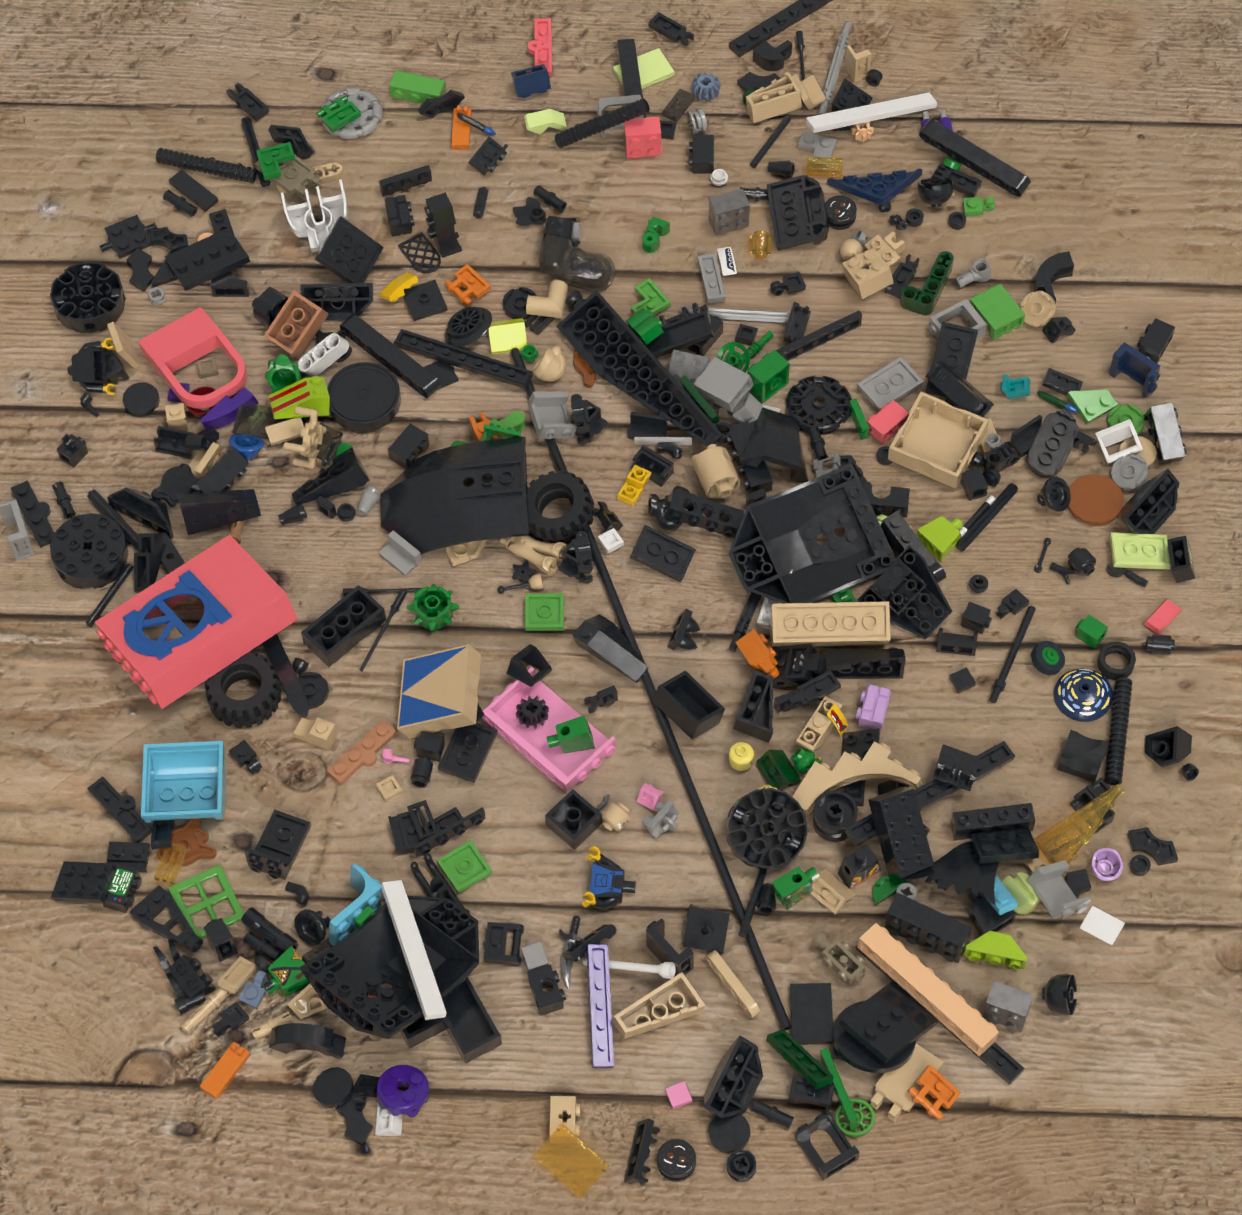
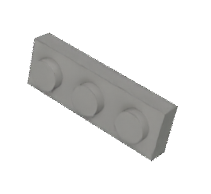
(711, 278)

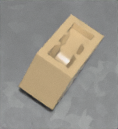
(316, 732)

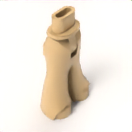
(540, 553)

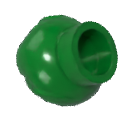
(804, 759)

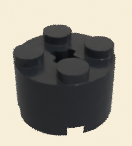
(268, 305)

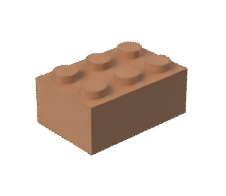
(296, 324)

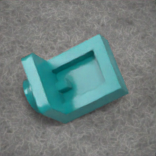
(1015, 387)

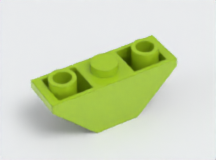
(997, 950)

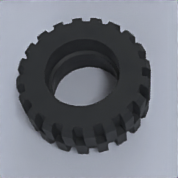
(567, 526)
(250, 710)

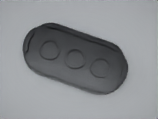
(1052, 444)

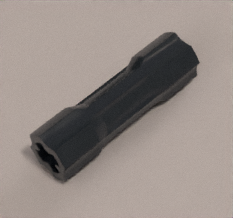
(258, 923)

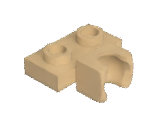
(887, 248)

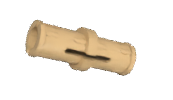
(266, 1027)

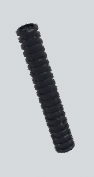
(602, 123)
(206, 165)
(1118, 731)

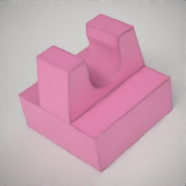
(649, 796)

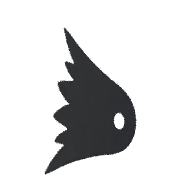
(963, 870)

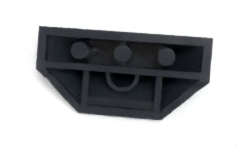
(339, 299)
(1152, 504)
(143, 509)
(734, 1080)

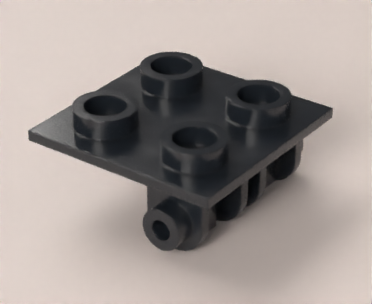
(850, 97)
(860, 741)
(956, 767)

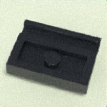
(404, 832)
(129, 854)

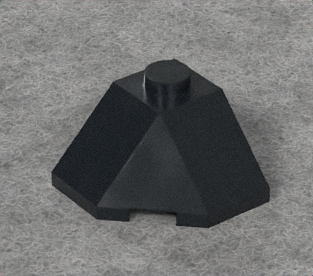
(1168, 746)

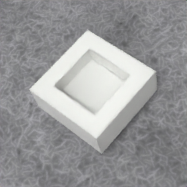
(610, 541)

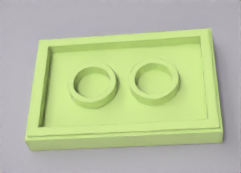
(652, 68)
(1140, 551)

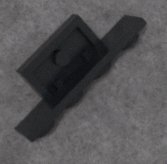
(448, 826)

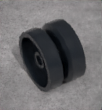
(833, 814)

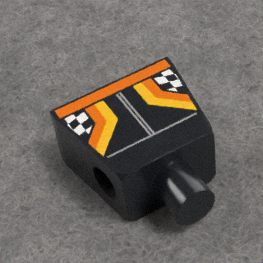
(860, 864)

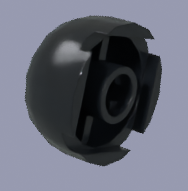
(935, 191)
(1060, 994)

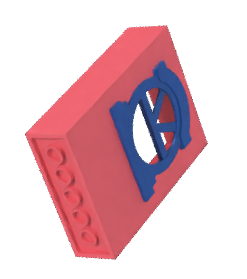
(239, 614)

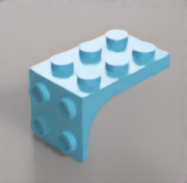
(370, 894)

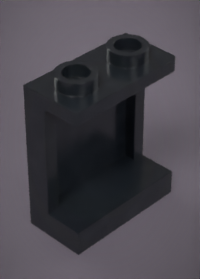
(664, 951)

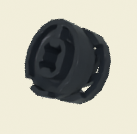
(741, 1165)

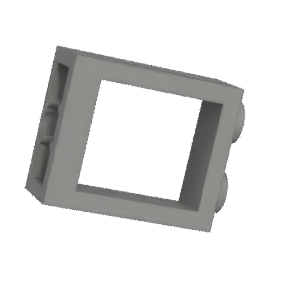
(967, 312)

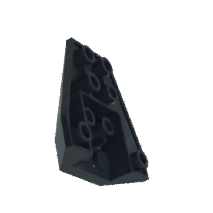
(912, 594)

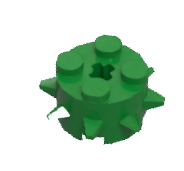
(433, 607)

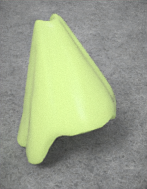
(1022, 892)

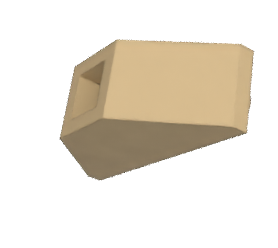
(818, 726)

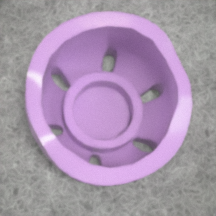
(1104, 868)

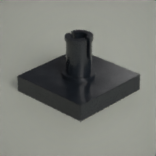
(706, 929)

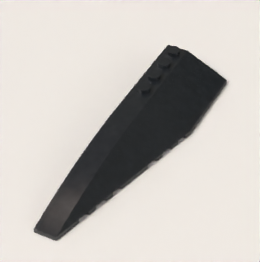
(630, 366)

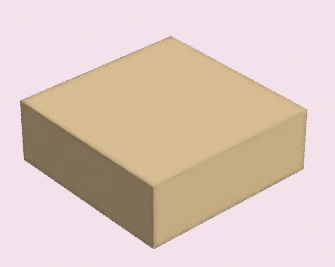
(389, 788)

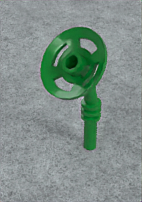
(737, 359)

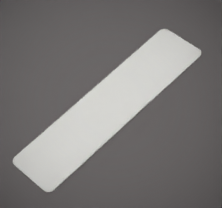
(655, 440)

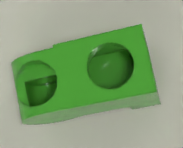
(515, 420)

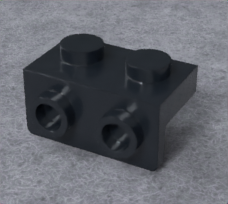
(487, 155)
(191, 976)

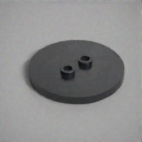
(858, 1055)

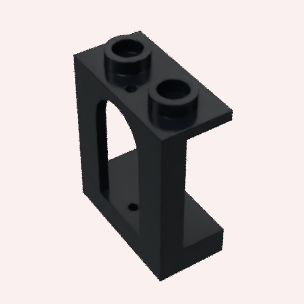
(848, 1153)

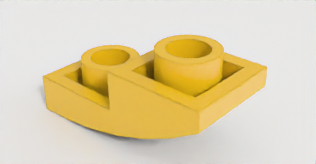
(396, 287)
(634, 485)

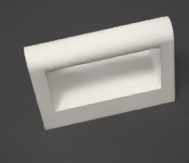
(1116, 434)

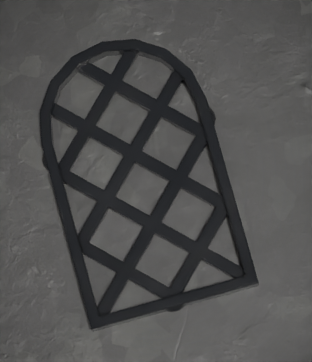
(434, 251)

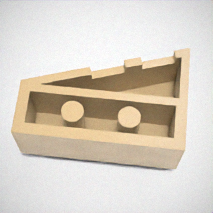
(774, 100)

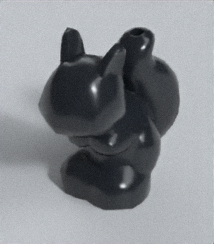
(657, 509)

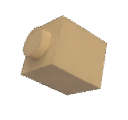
(177, 417)

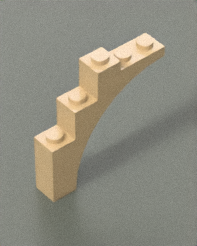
(849, 769)

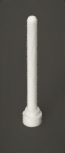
(665, 969)

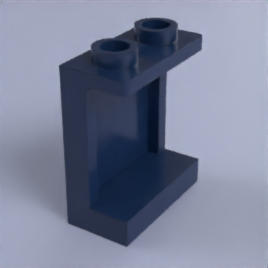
(1136, 366)

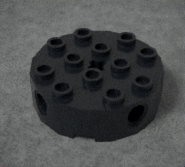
(87, 297)
(89, 551)
(785, 822)

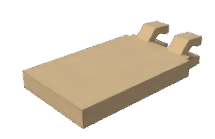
(896, 1083)

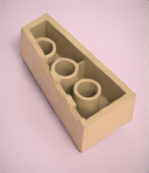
(661, 1007)

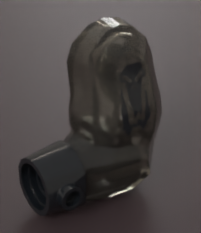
(571, 264)

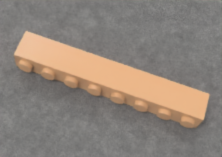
(928, 989)

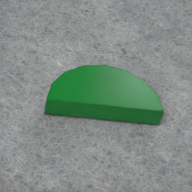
(885, 888)

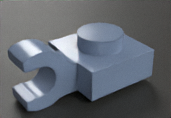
(254, 993)

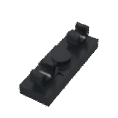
(640, 1152)

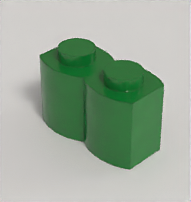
(645, 325)

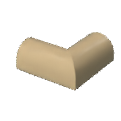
(549, 306)

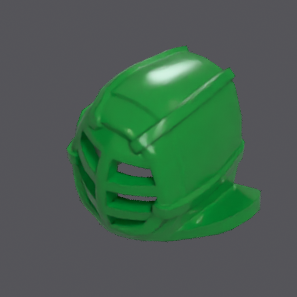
(282, 372)

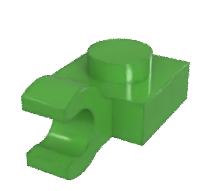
(975, 207)

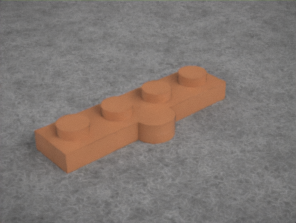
(362, 752)

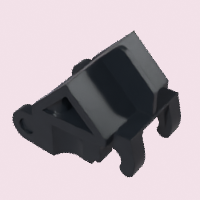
(587, 418)
(577, 558)

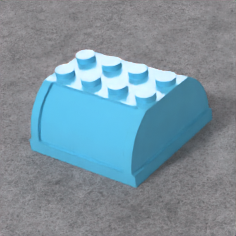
(183, 781)

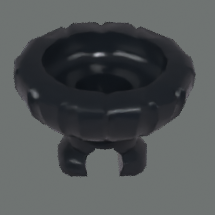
(1055, 494)
(311, 926)

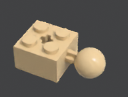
(865, 270)

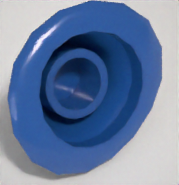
(246, 445)

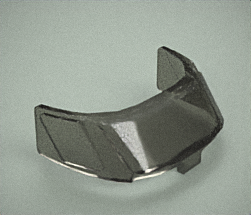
(254, 419)

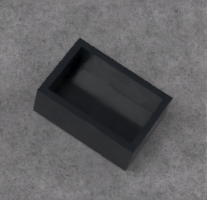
(688, 705)

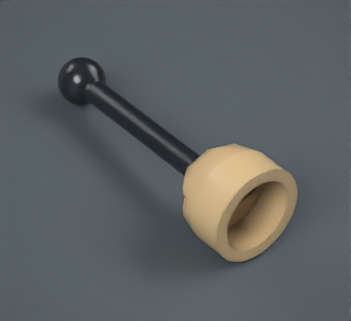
(535, 582)

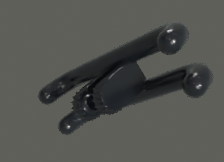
(438, 885)

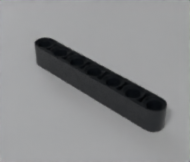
(974, 158)
(390, 356)

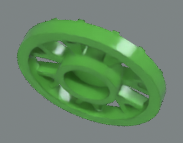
(860, 1117)

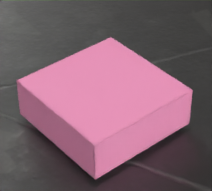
(678, 1095)

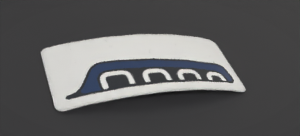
(727, 261)

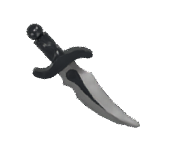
(571, 939)

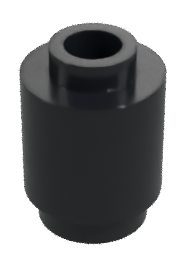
(1160, 644)
(421, 772)

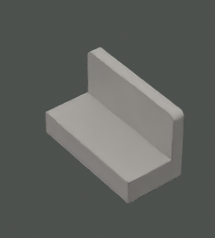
(400, 554)

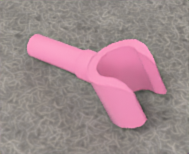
(388, 757)

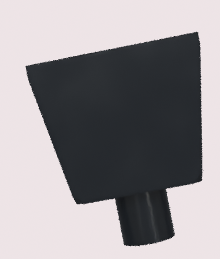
(985, 917)

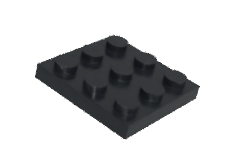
(349, 252)

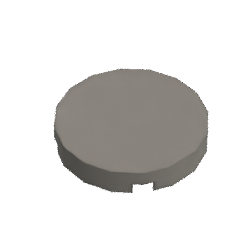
(1130, 472)

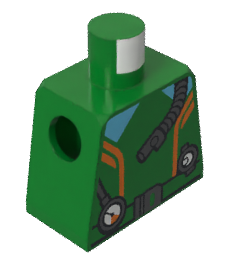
(794, 886)

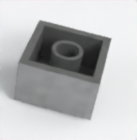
(729, 212)
(1007, 1006)

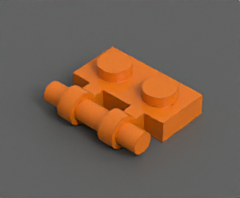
(471, 281)
(938, 1087)

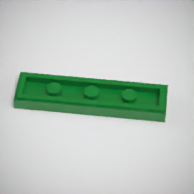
(839, 1089)

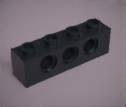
(697, 507)
(992, 820)

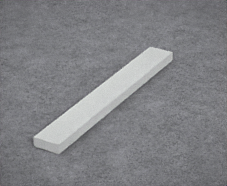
(871, 112)
(413, 950)

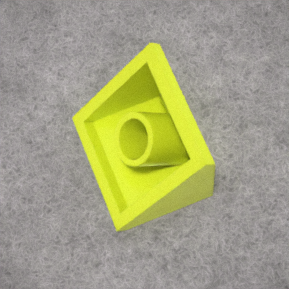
(507, 335)

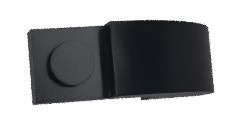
(1051, 269)
(307, 1037)

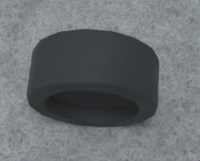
(1116, 647)

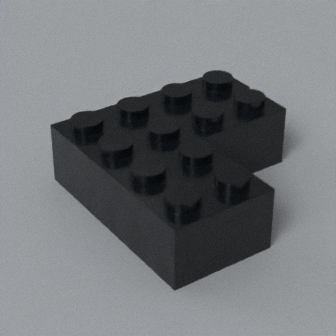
(464, 1021)

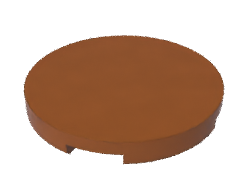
(1095, 499)

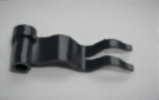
(182, 1002)

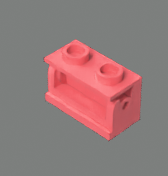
(887, 421)

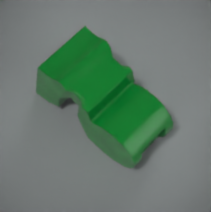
(651, 238)

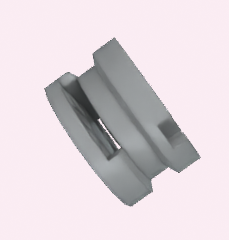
(697, 121)

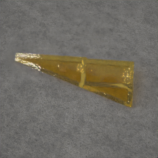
(1068, 835)

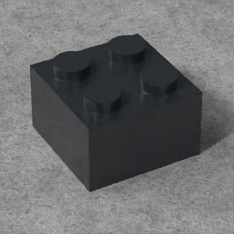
(573, 819)

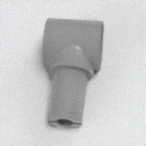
(975, 273)

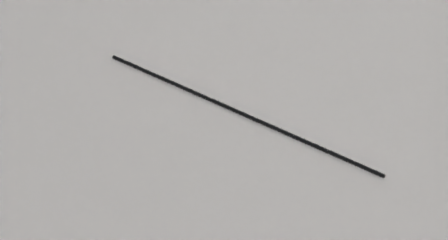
(673, 747)

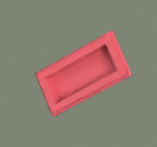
(1162, 616)

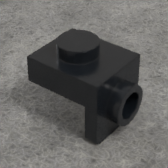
(1058, 327)

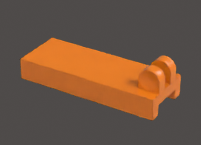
(460, 129)
(225, 1070)

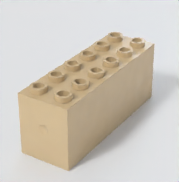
(830, 624)

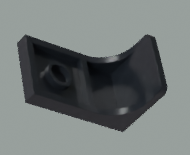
(278, 845)

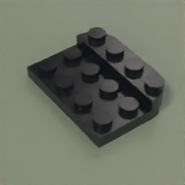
(798, 212)

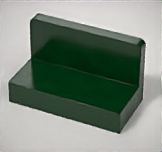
(778, 769)

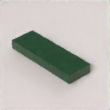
(699, 400)

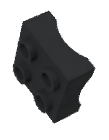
(1082, 756)

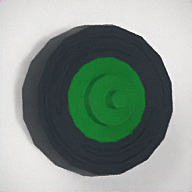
(1048, 658)

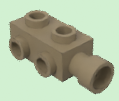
(846, 961)

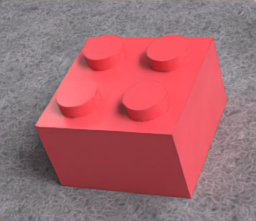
(642, 137)

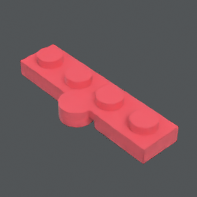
(542, 45)

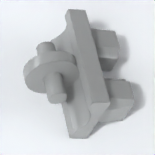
(663, 820)

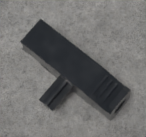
(958, 390)

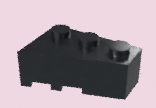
(441, 224)

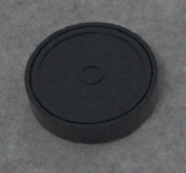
(364, 396)

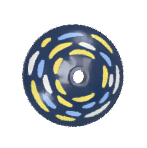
(1080, 703)

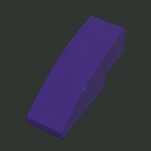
(227, 409)

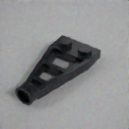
(153, 905)

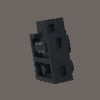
(797, 665)

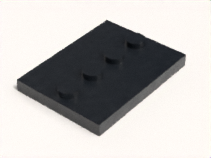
(207, 259)
(888, 1022)

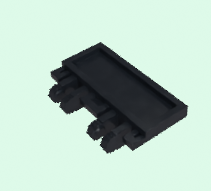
(682, 332)

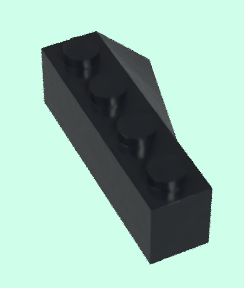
(865, 663)

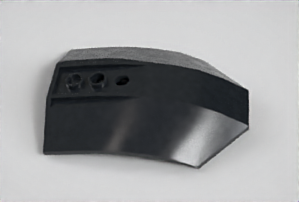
(436, 509)
(782, 533)
(374, 956)

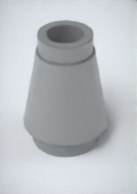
(368, 499)

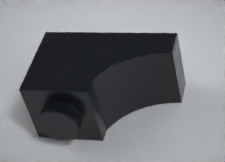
(229, 286)

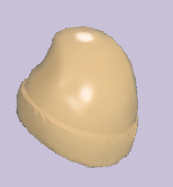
(550, 366)

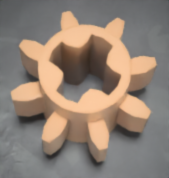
(862, 131)

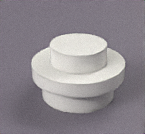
(719, 177)

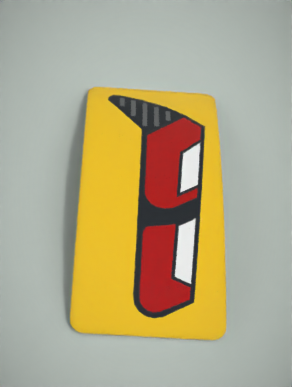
(838, 719)

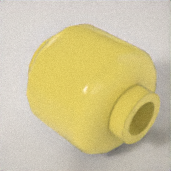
(741, 756)

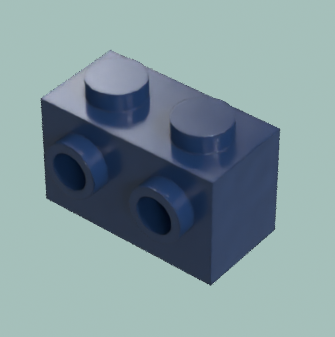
(531, 81)

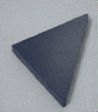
(875, 186)

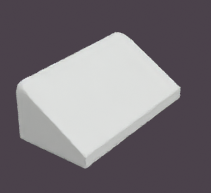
(387, 1123)

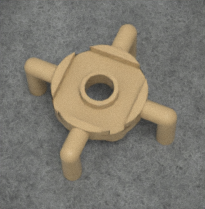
(312, 436)

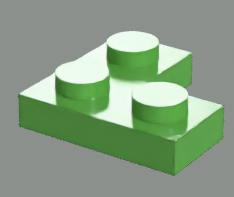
(652, 298)

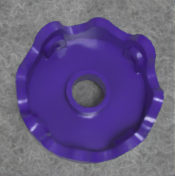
(407, 1101)

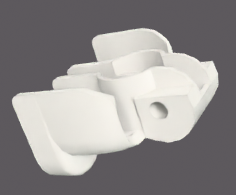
(302, 220)

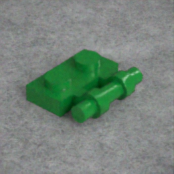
(340, 117)

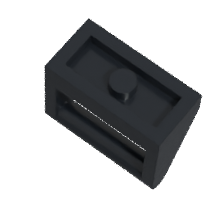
(528, 656)

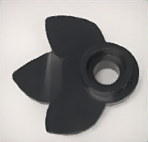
(527, 214)

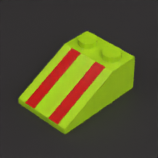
(305, 393)

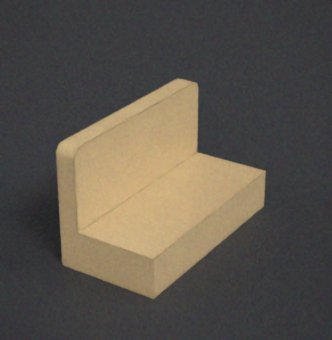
(857, 64)
(810, 91)
(205, 460)
(831, 891)

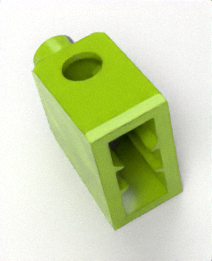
(940, 536)

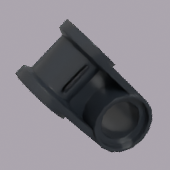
(1003, 457)

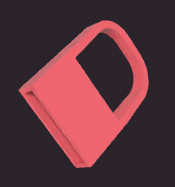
(184, 343)

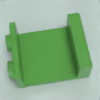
(998, 310)

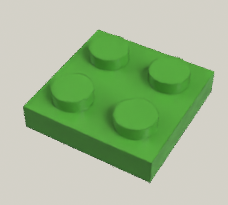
(544, 612)
(464, 867)

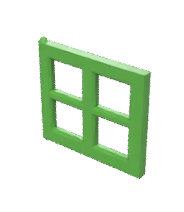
(207, 902)

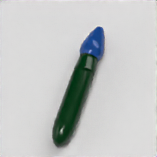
(1058, 402)

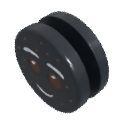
(841, 212)
(676, 1160)

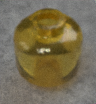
(760, 244)

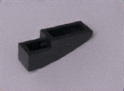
(147, 560)

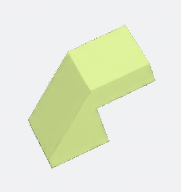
(541, 120)

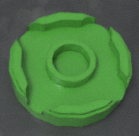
(1122, 413)

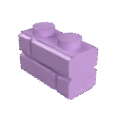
(874, 707)

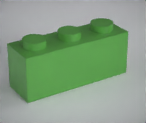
(415, 87)

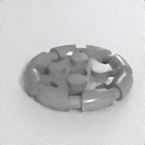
(373, 115)

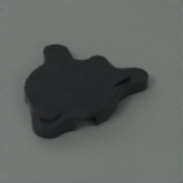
(175, 481)

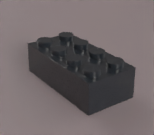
(343, 626)
(901, 832)
(927, 928)

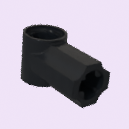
(201, 440)

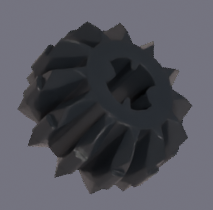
(527, 706)

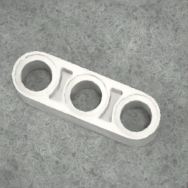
(323, 355)

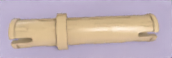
(213, 1001)

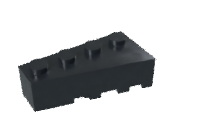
(217, 509)

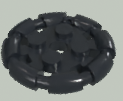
(819, 413)

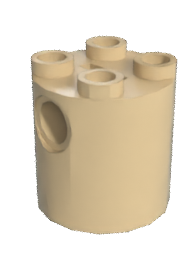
(716, 472)

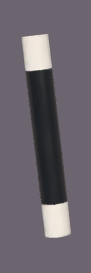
(977, 514)

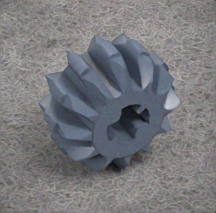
(705, 86)

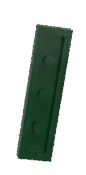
(799, 1059)

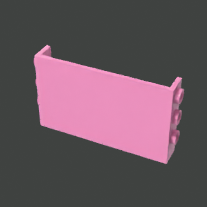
(532, 743)

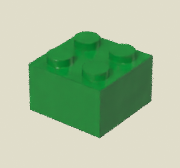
(769, 376)

